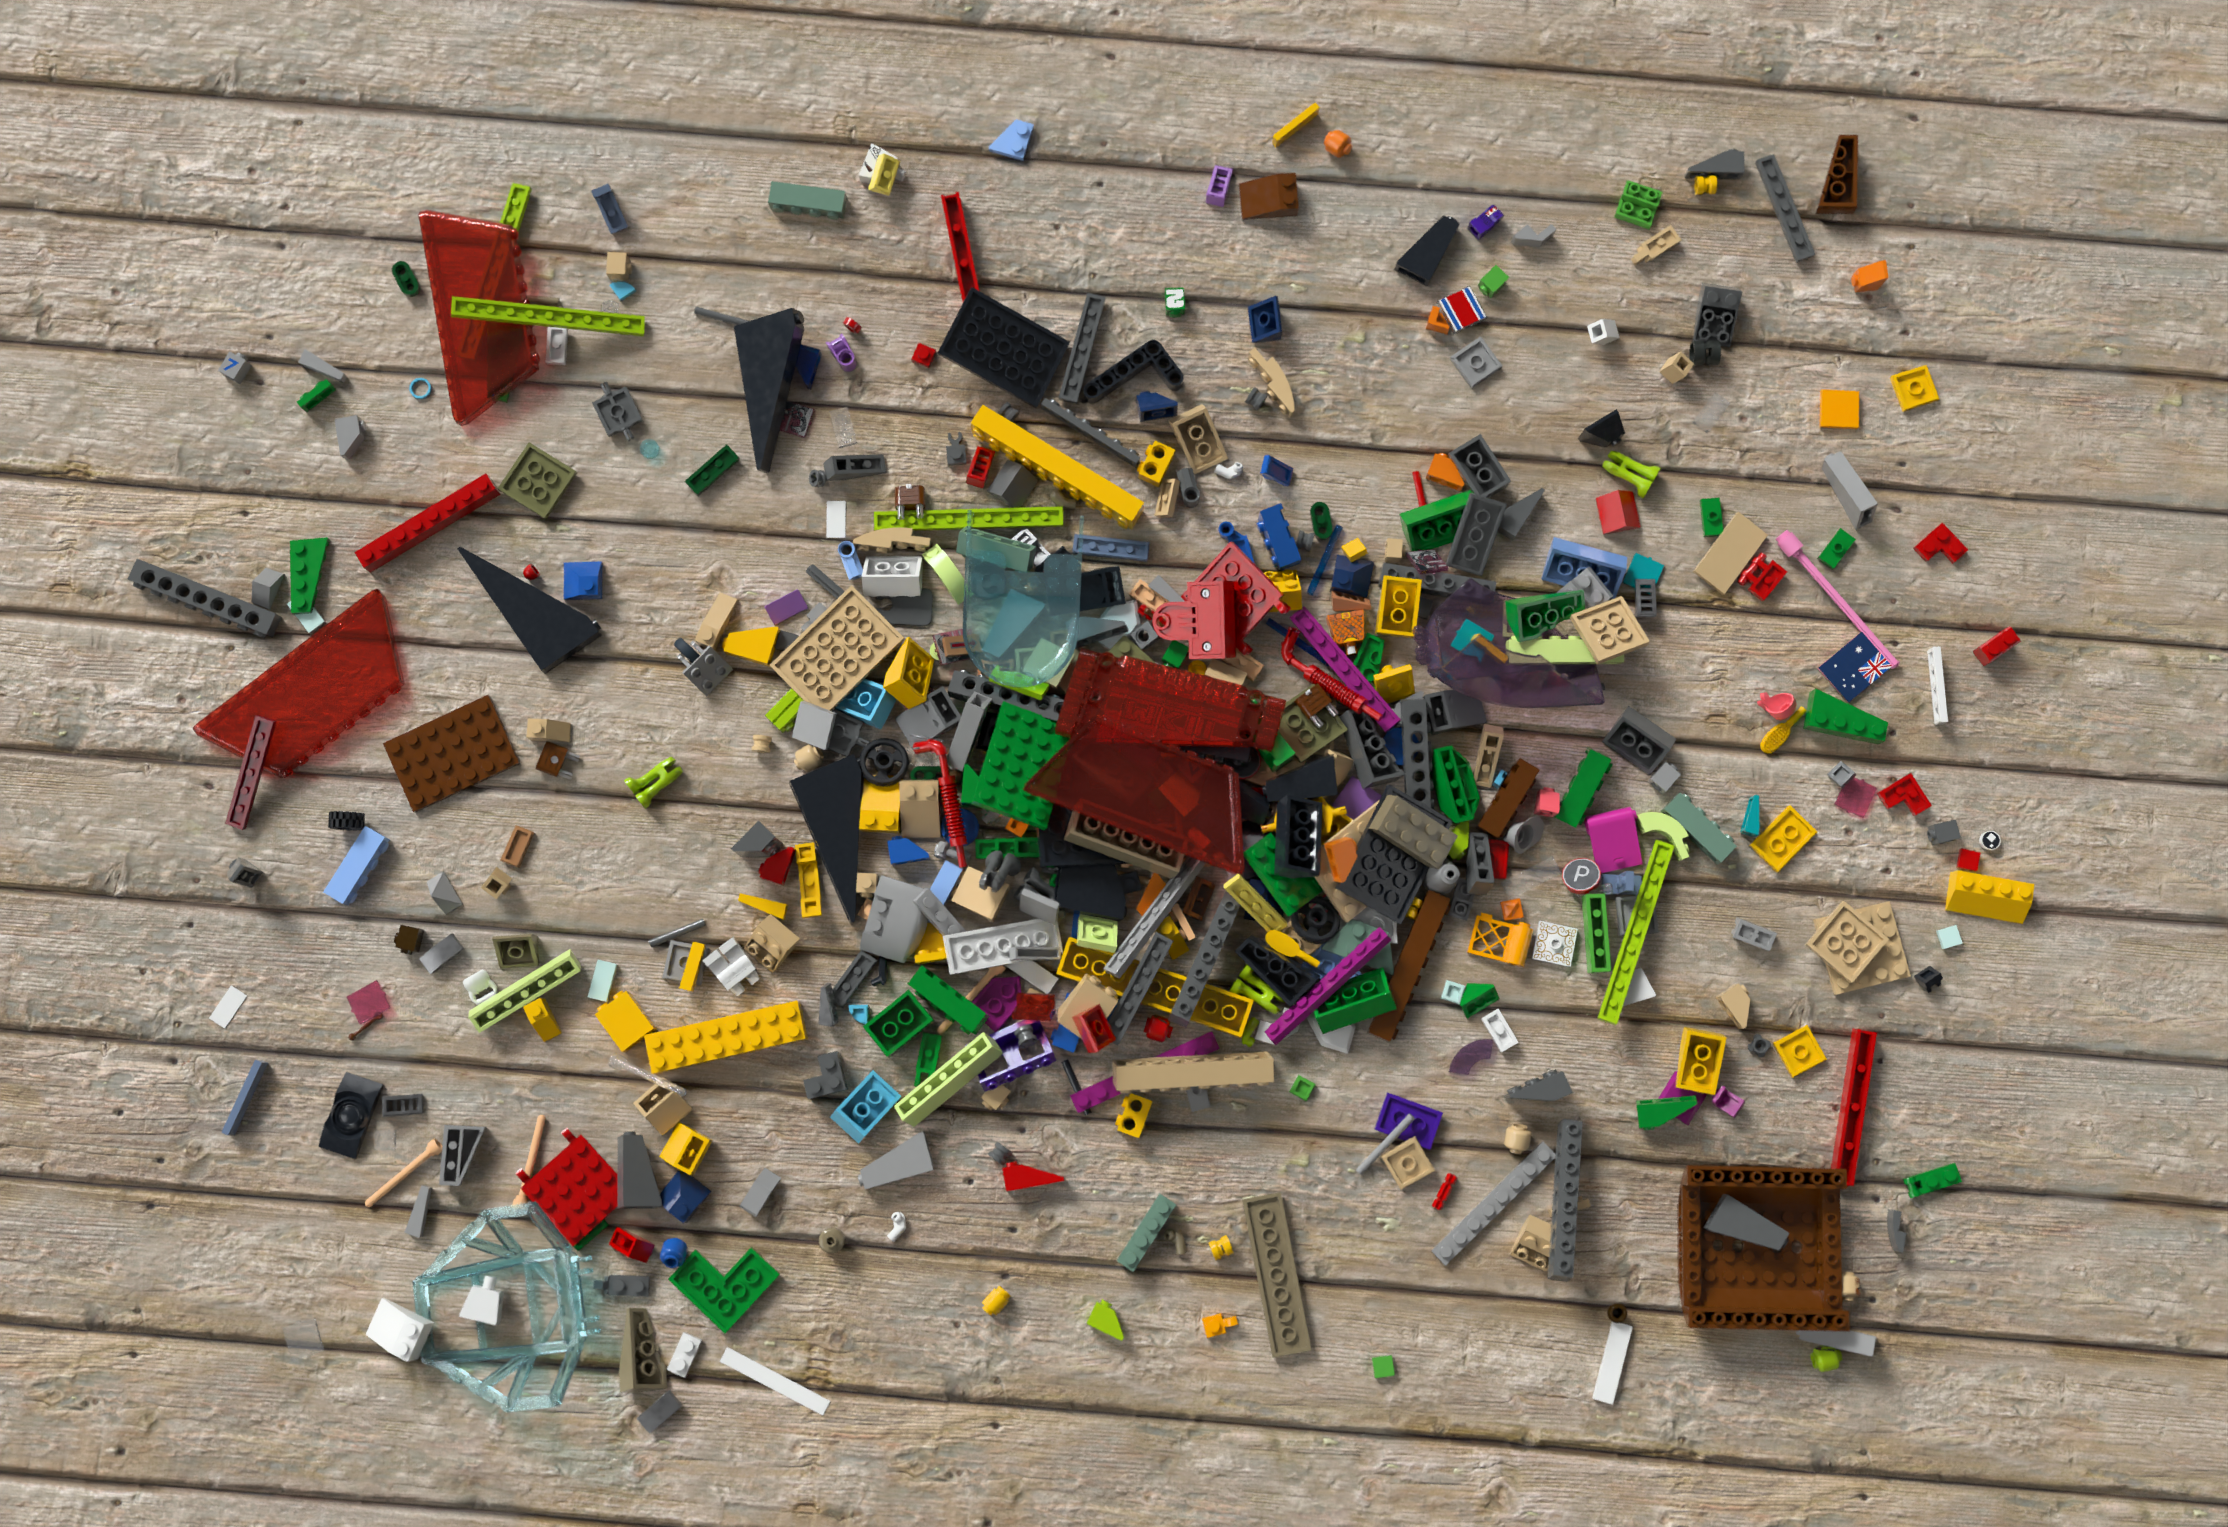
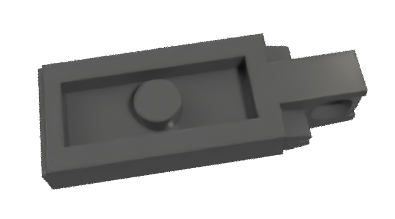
(624, 1285)

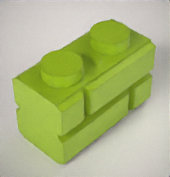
(785, 711)

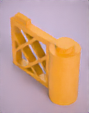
(1516, 945)

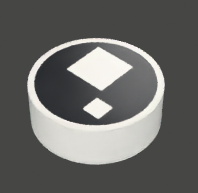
(1989, 840)

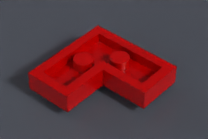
(1941, 539)
(1905, 790)

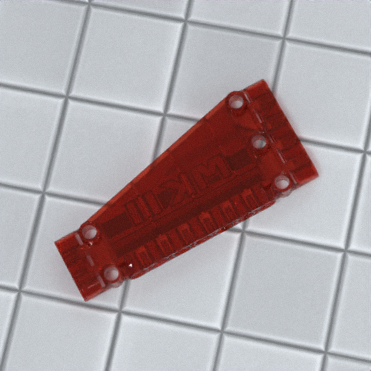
(1168, 704)

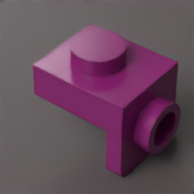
(1727, 1102)

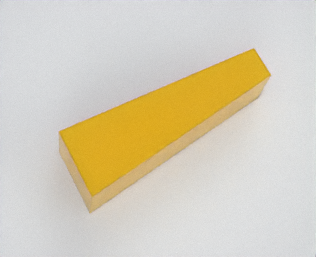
(771, 907)
(692, 967)

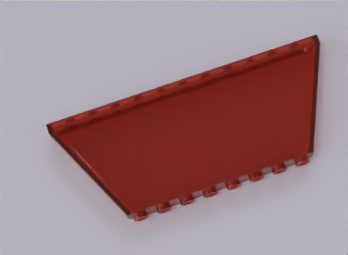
(477, 262)
(315, 688)
(1147, 791)

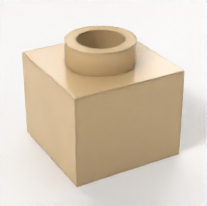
(1394, 550)

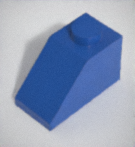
(905, 851)

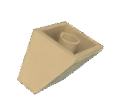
(979, 901)
(1084, 996)

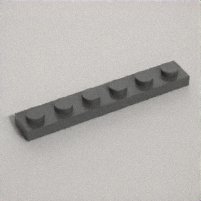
(1785, 208)
(1082, 348)
(1084, 428)
(1138, 985)

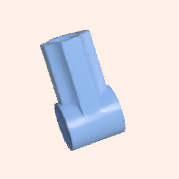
(851, 562)

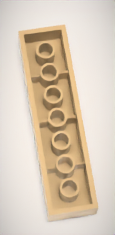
(1192, 1071)

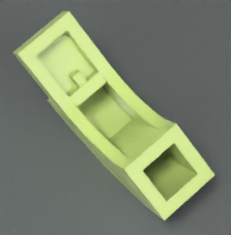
(946, 572)
(1667, 827)

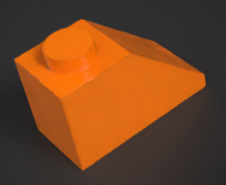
(1870, 277)
(1444, 471)
(1341, 857)

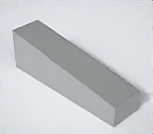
(316, 364)
(1165, 590)
(1034, 953)
(419, 1213)

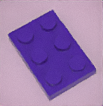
(1397, 1108)

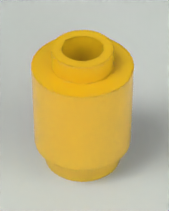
(996, 1301)

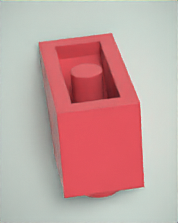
(1547, 802)

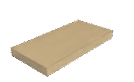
(1730, 553)

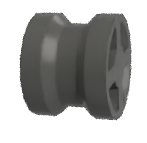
(1256, 398)
(1008, 412)
(1305, 540)
(1025, 1036)
(1000, 1153)

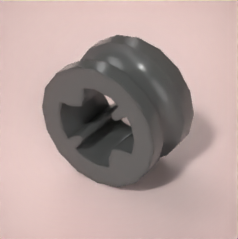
(817, 478)

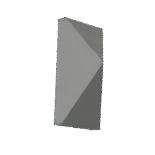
(444, 893)

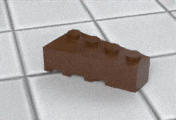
(1840, 185)
(1508, 797)

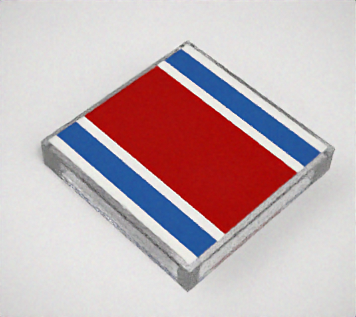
(1461, 309)

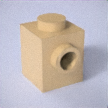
(618, 266)
(1676, 367)
(497, 883)
(866, 884)
(996, 1098)

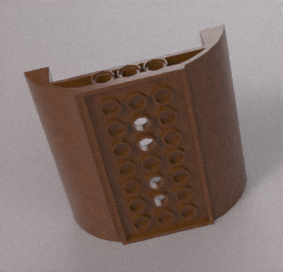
(1756, 1284)

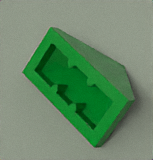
(1477, 998)

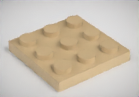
(1609, 630)
(1847, 941)

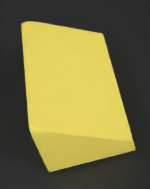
(884, 174)

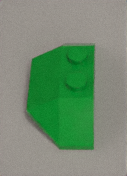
(1454, 784)

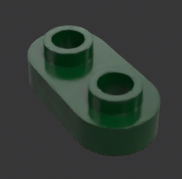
(406, 280)
(1321, 521)
(929, 772)

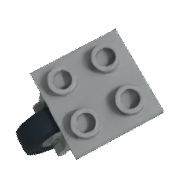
(706, 669)

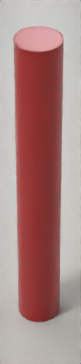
(1419, 489)

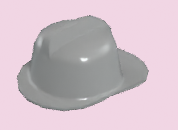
(1524, 834)

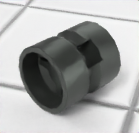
(1698, 356)

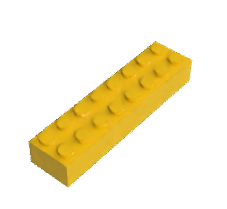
(725, 1037)

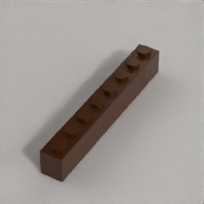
(1410, 962)

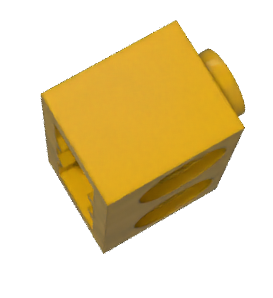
(1159, 464)
(1139, 1116)

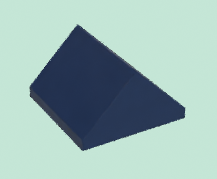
(1265, 321)

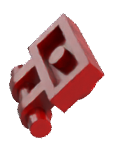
(1766, 581)

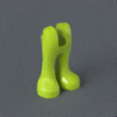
(1621, 471)
(659, 770)
(1262, 1000)

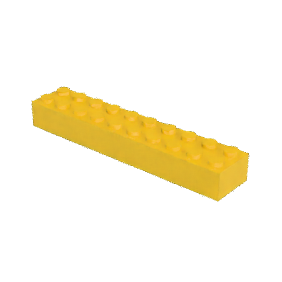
(1057, 467)
(1215, 1007)

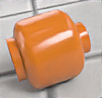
(1338, 143)

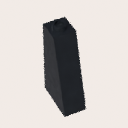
(1426, 254)
(1306, 781)
(1253, 805)

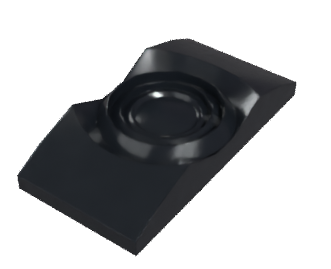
(1101, 588)
(350, 1115)

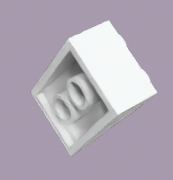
(399, 1330)

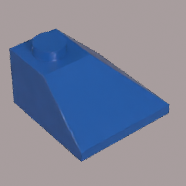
(582, 580)

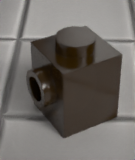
(408, 939)

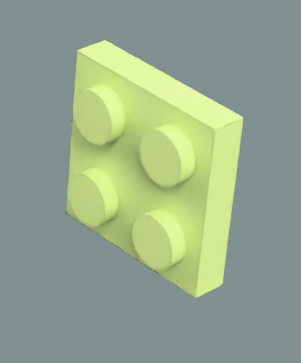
(1097, 933)

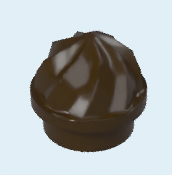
(1617, 1312)

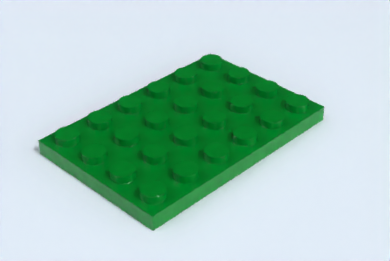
(1016, 751)

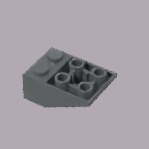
(1716, 313)
(1453, 711)
(931, 717)
(1549, 1088)

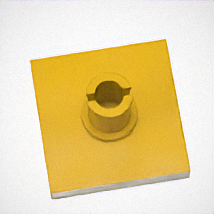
(1395, 683)

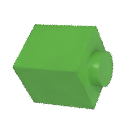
(1493, 281)

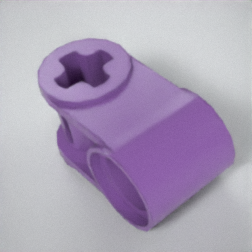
(841, 350)

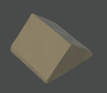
(516, 950)

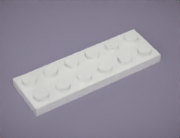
(991, 945)

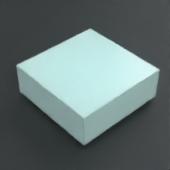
(1949, 937)
(1453, 992)

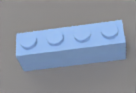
(356, 866)

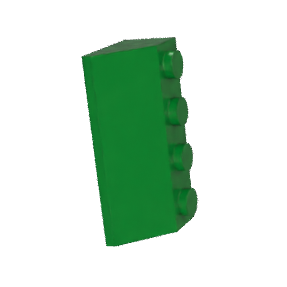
(1444, 521)
(1356, 1001)

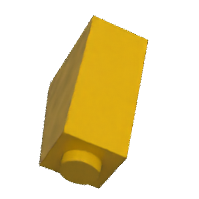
(752, 645)

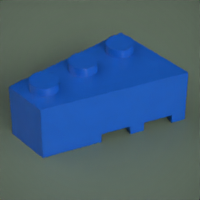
(1278, 538)

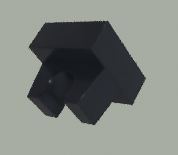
(1928, 978)

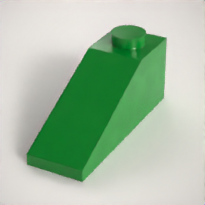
(1656, 1112)

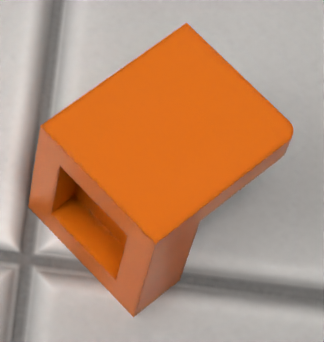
(1437, 321)

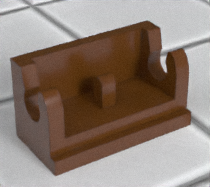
(1198, 898)

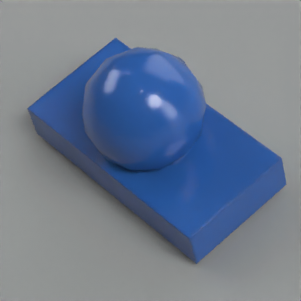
(1276, 470)

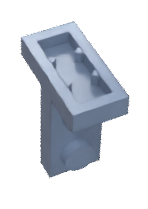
(609, 208)
(1623, 883)

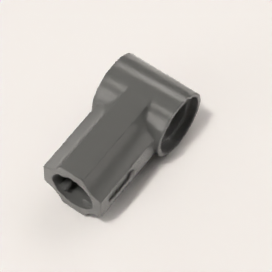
(1188, 486)

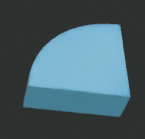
(622, 289)
(1499, 779)
(860, 1013)

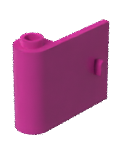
(1613, 837)

